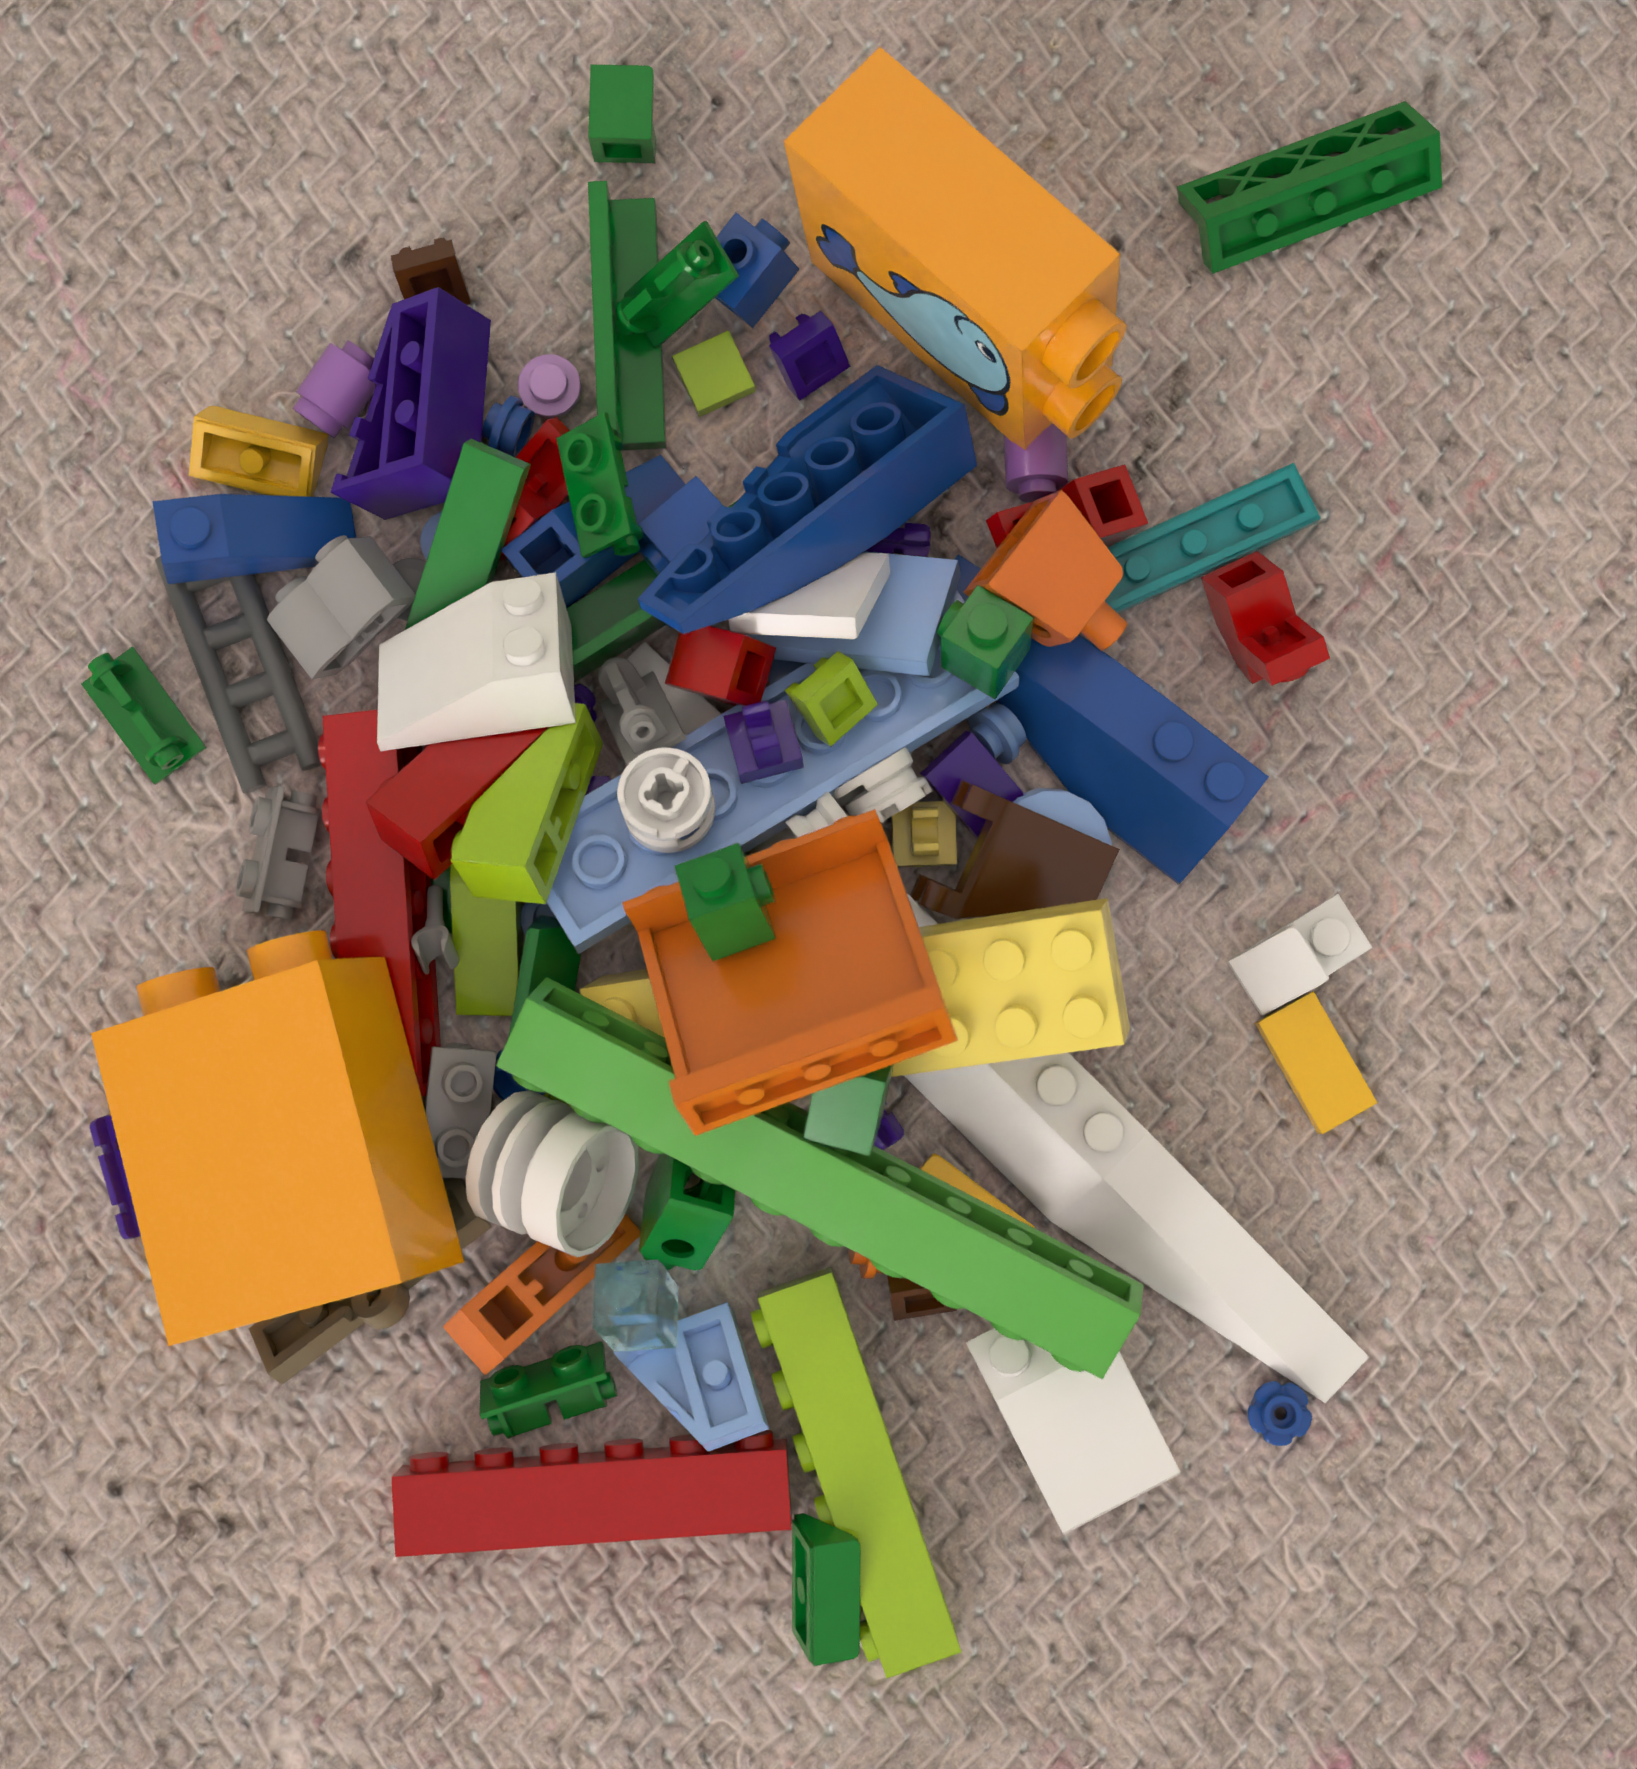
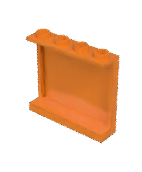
(813, 1007)

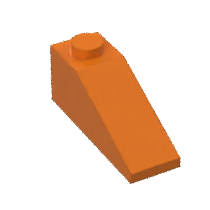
(528, 1296)

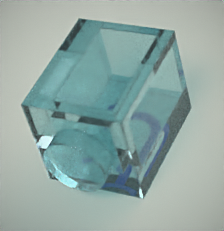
(635, 1305)

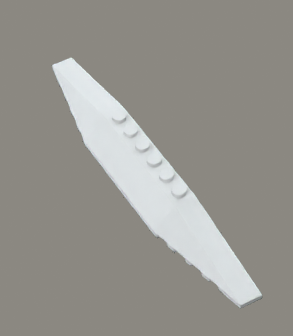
(1114, 1182)

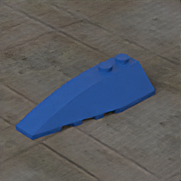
(826, 498)
(1128, 751)

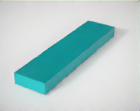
(1211, 536)

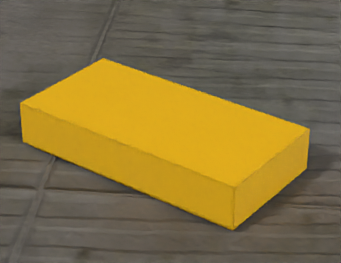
(1315, 1062)

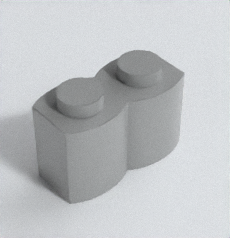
(339, 605)

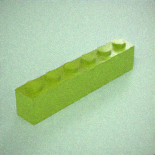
(857, 1470)

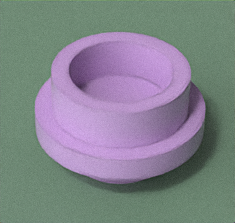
(549, 386)

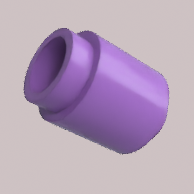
(336, 388)
(1038, 468)

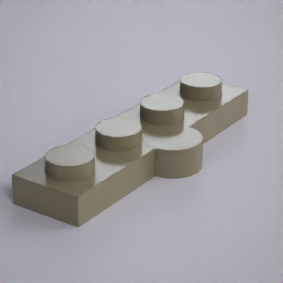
(301, 1337)

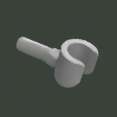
(434, 938)

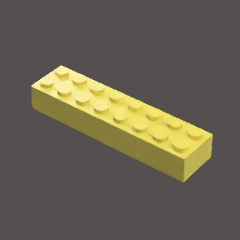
(1008, 980)

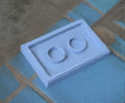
(900, 627)

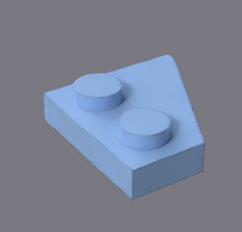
(704, 1379)

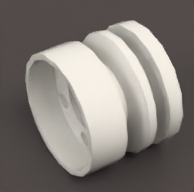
(551, 1173)

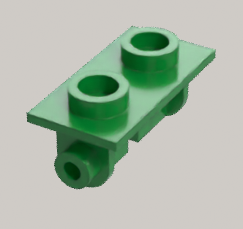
(676, 287)
(597, 488)
(142, 713)
(518, 1395)

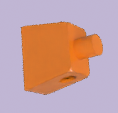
(1056, 574)

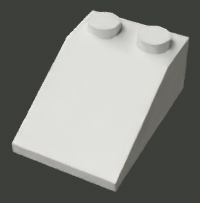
(479, 667)
(1079, 1434)

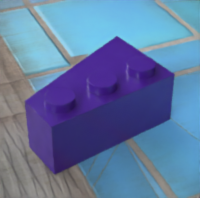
(422, 408)

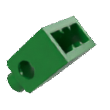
(682, 1223)

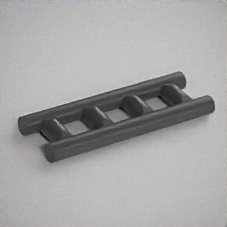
(227, 698)

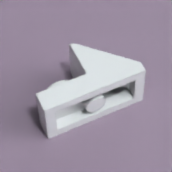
(1299, 955)

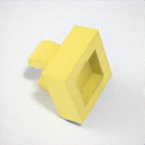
(924, 835)

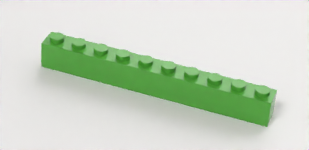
(867, 1203)

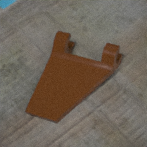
(1018, 862)

